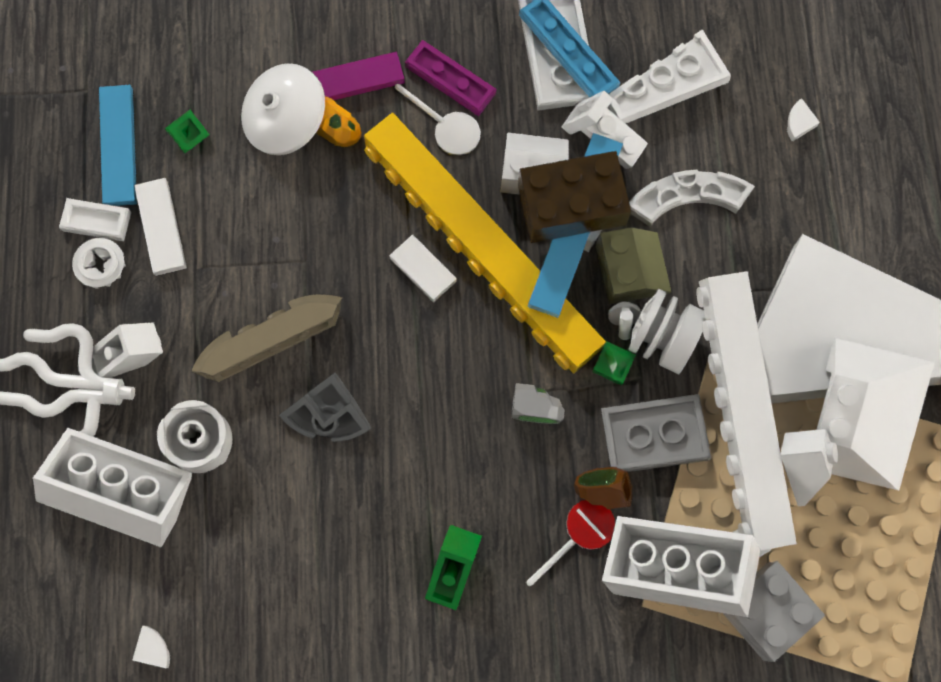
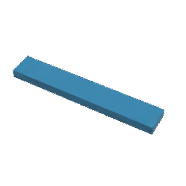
(565, 253)

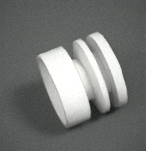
(668, 331)

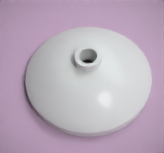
(292, 115)

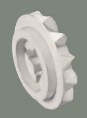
(85, 259)

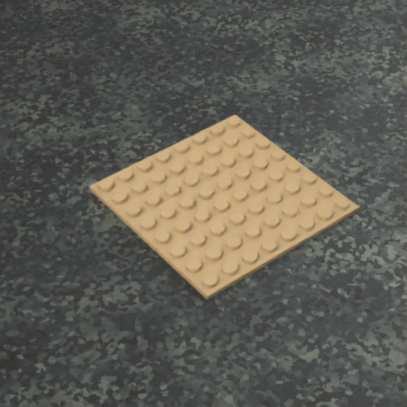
(858, 548)

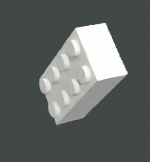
(682, 565)

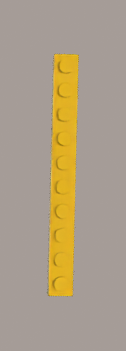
(479, 239)

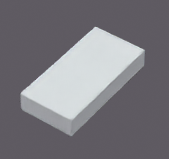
(95, 219)
(423, 268)

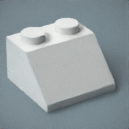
(529, 151)

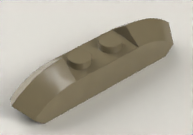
(255, 343)

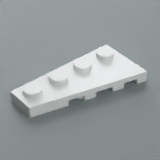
(678, 77)

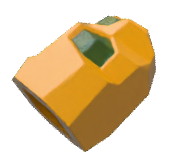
(338, 125)

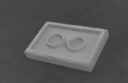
(656, 433)

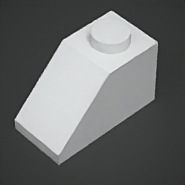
(126, 349)
(808, 462)

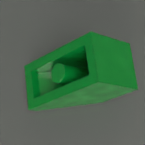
(453, 567)

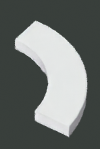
(687, 188)

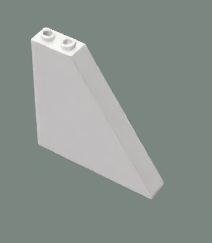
(832, 297)

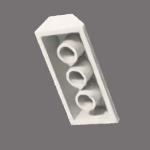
(112, 486)

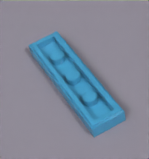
(568, 48)
(117, 145)

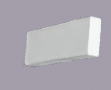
(160, 226)

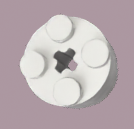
(181, 425)

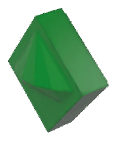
(187, 131)
(614, 363)

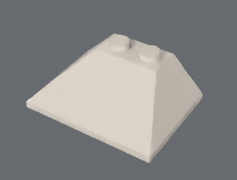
(873, 410)

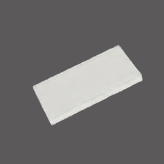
(550, 80)

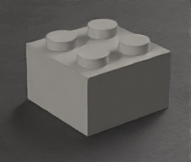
(777, 613)

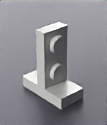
(594, 117)

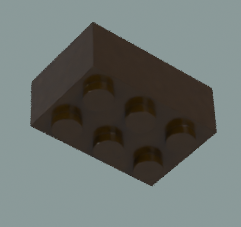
(573, 196)

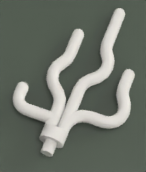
(91, 387)

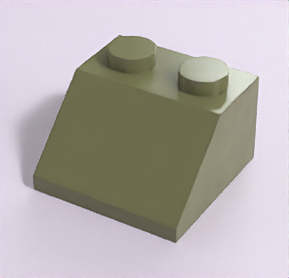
(631, 264)

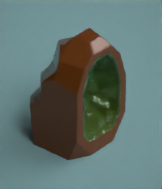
(605, 487)

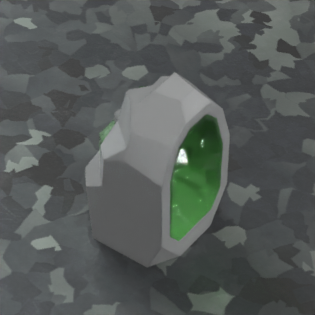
(536, 405)

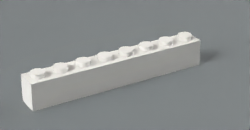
(746, 410)

